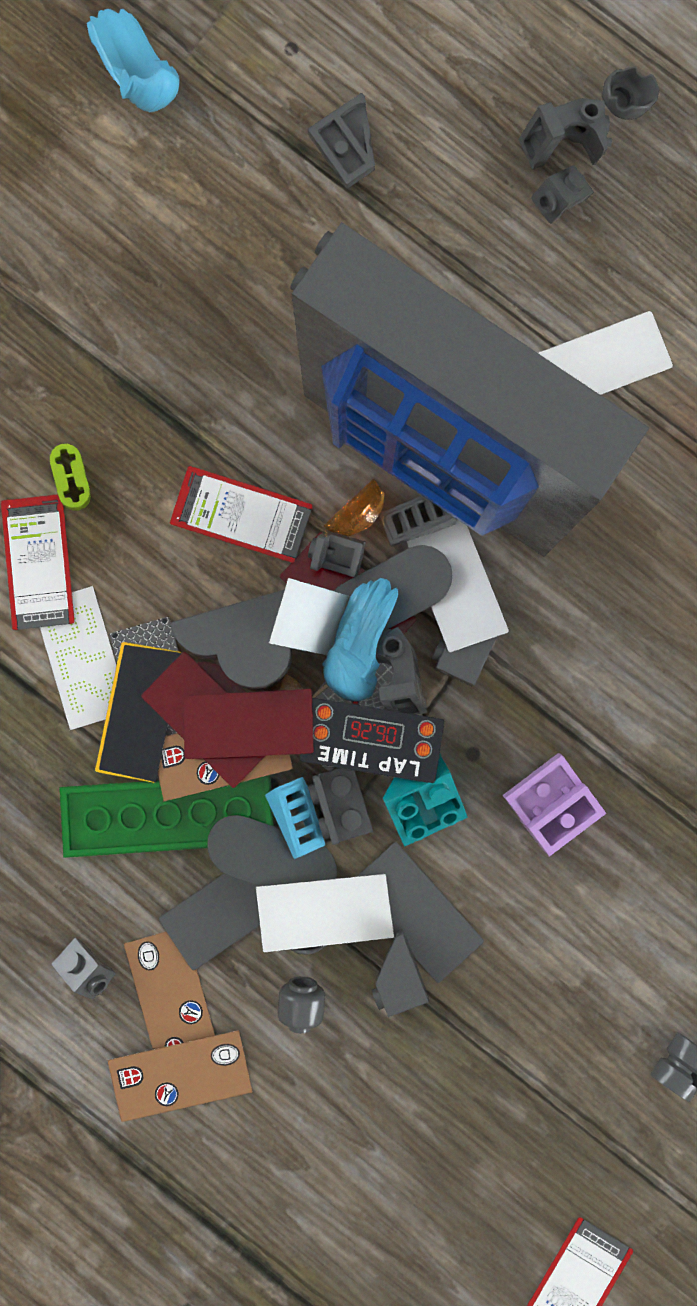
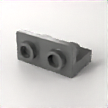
(341, 805)

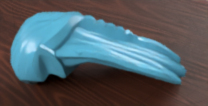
(132, 61)
(352, 659)

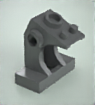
(553, 124)
(405, 689)

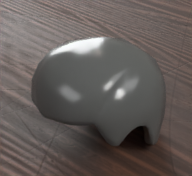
(629, 93)

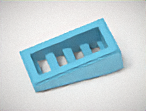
(281, 811)

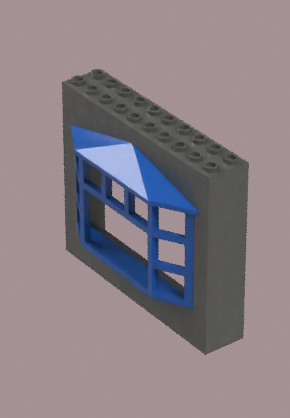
(452, 397)

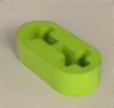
(78, 474)

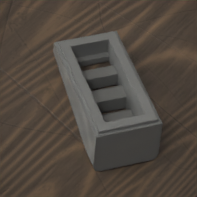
(435, 523)

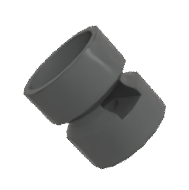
(680, 1068)

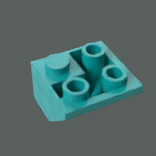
(424, 807)

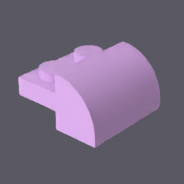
(554, 804)

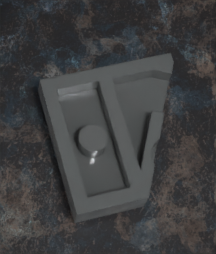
(346, 141)

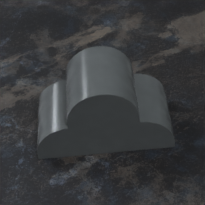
(239, 640)

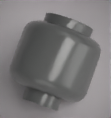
(301, 1004)

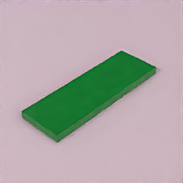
(138, 820)

